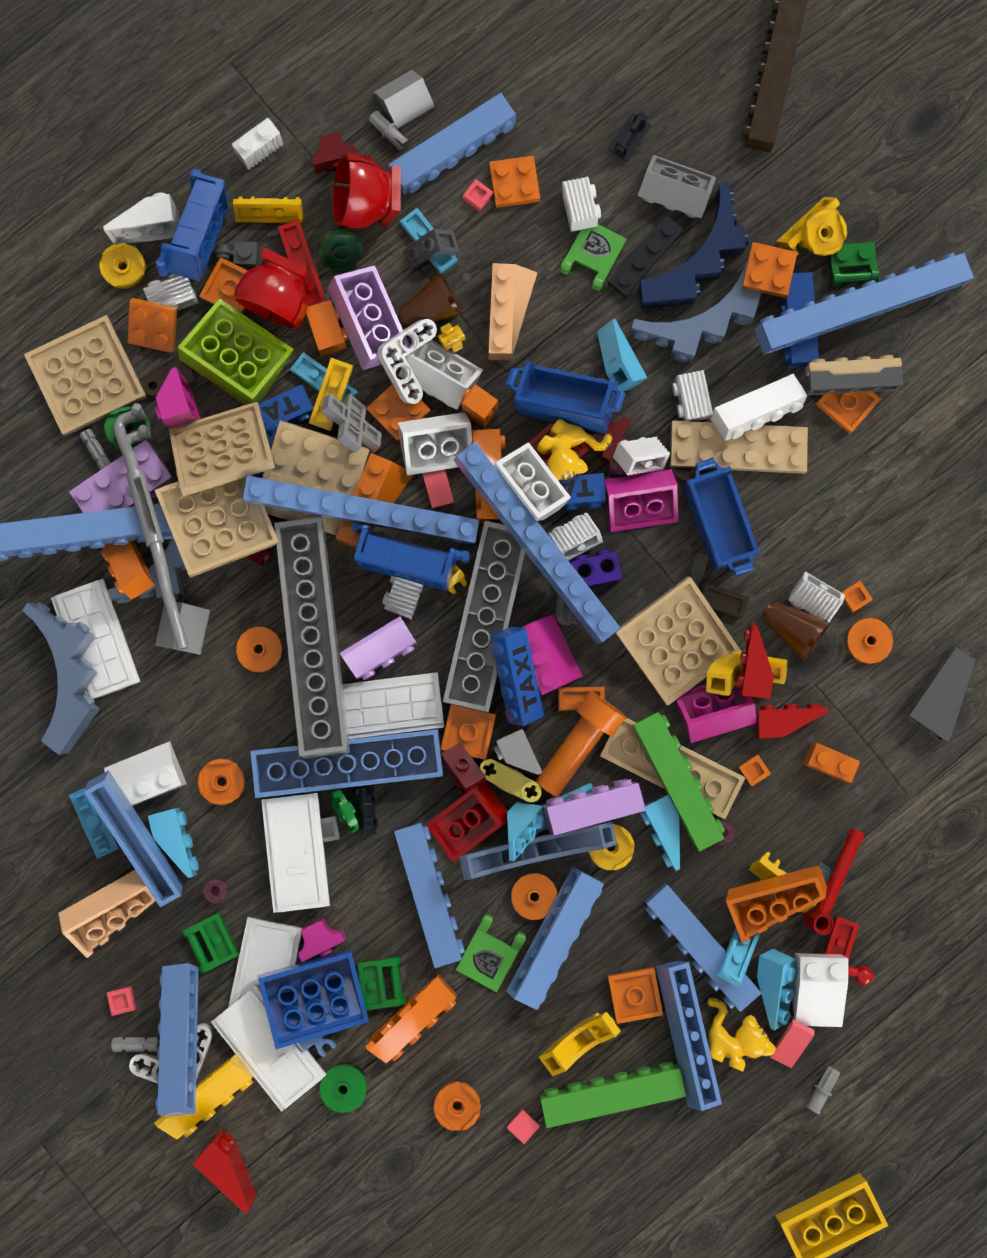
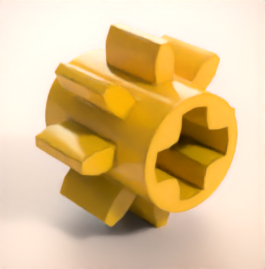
(451, 337)

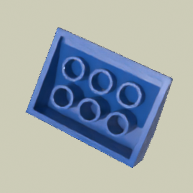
(313, 998)

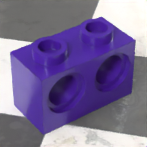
(597, 576)

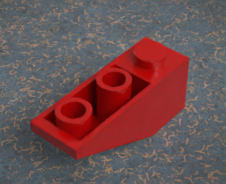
(756, 672)
(781, 722)

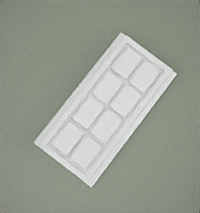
(109, 648)
(393, 705)
(295, 852)
(264, 949)
(280, 1072)

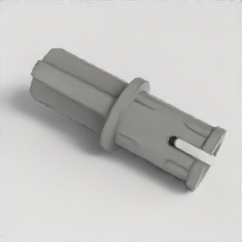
(388, 130)
(823, 1089)

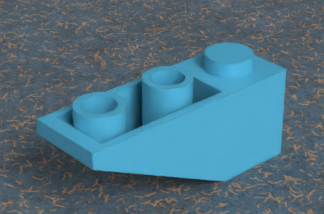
(619, 357)
(665, 824)
(523, 825)
(171, 836)
(776, 979)

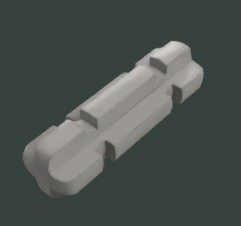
(95, 449)
(135, 1044)

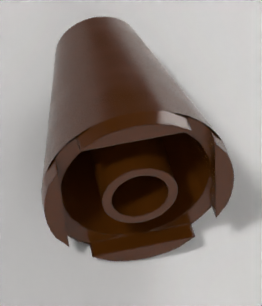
(431, 302)
(796, 628)

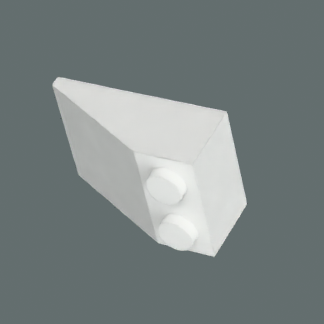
(146, 221)
(820, 989)

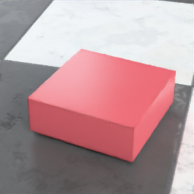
(477, 195)
(121, 1000)
(523, 1126)

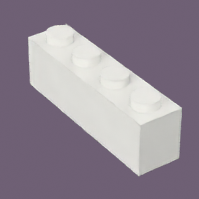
(759, 407)

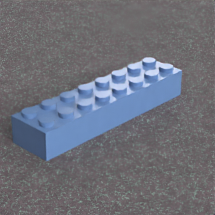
(368, 763)

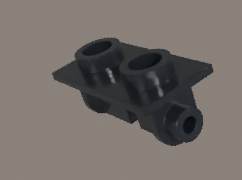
(630, 136)
(365, 801)

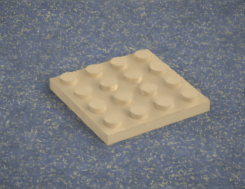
(85, 375)
(221, 448)
(314, 462)
(215, 525)
(676, 640)

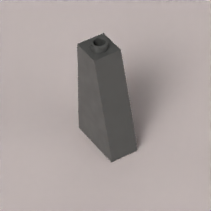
(942, 695)

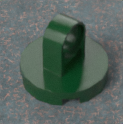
(340, 250)

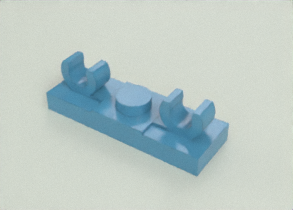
(93, 825)

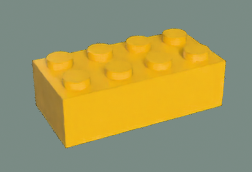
(832, 1219)

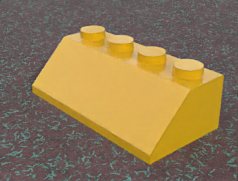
(210, 1093)

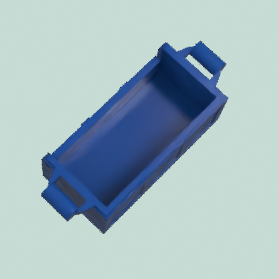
(196, 229)
(572, 397)
(721, 518)
(405, 559)

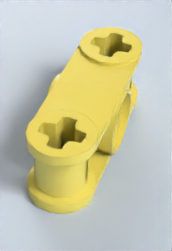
(511, 780)

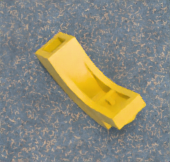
(724, 672)
(578, 1041)

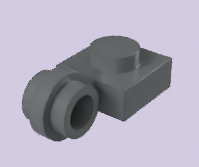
(244, 253)

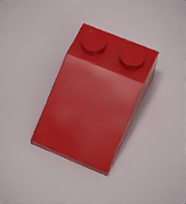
(468, 821)
(226, 1169)

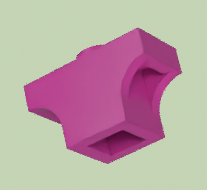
(319, 940)

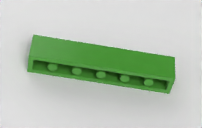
(678, 782)
(612, 1094)

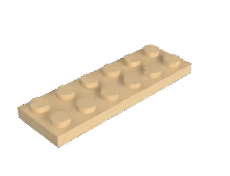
(761, 450)
(718, 782)

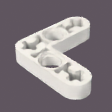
(399, 353)
(149, 1059)

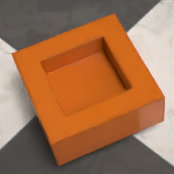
(856, 596)
(754, 770)

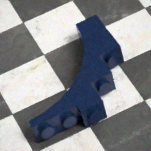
(679, 285)

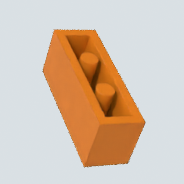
(128, 568)

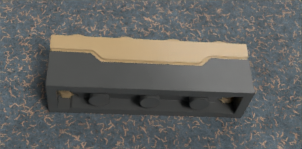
(853, 375)

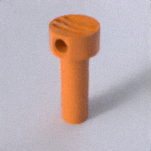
(596, 719)

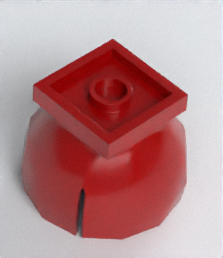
(370, 195)
(275, 288)

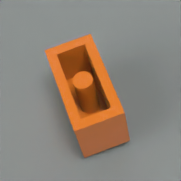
(325, 328)
(479, 405)
(831, 762)

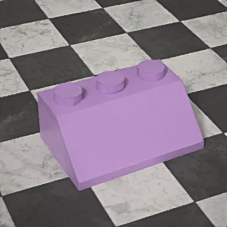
(379, 649)

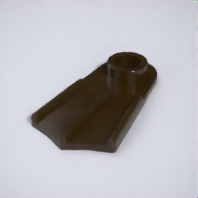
(161, 375)

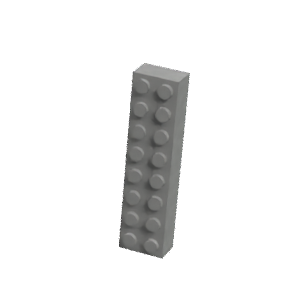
(485, 613)

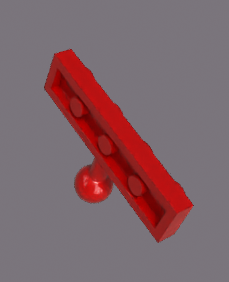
(299, 252)
(841, 942)

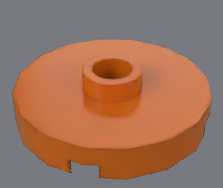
(857, 641)
(267, 658)
(209, 784)
(521, 895)
(454, 1118)

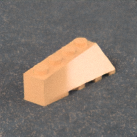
(509, 301)
(103, 912)

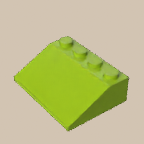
(234, 353)

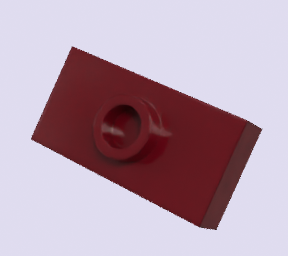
(330, 152)
(617, 431)
(462, 768)

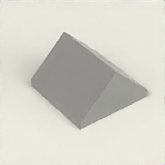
(405, 99)
(194, 623)

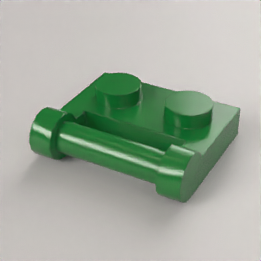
(854, 256)
(217, 940)
(373, 983)

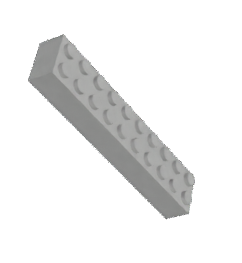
(312, 638)

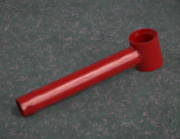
(834, 885)

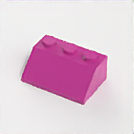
(176, 401)
(641, 500)
(551, 655)
(713, 714)

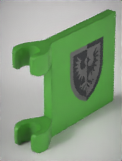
(596, 250)
(488, 957)

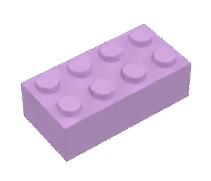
(365, 313)
(110, 487)
(593, 808)

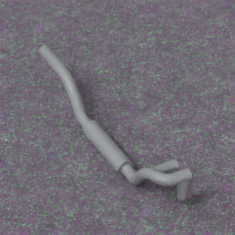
(147, 514)

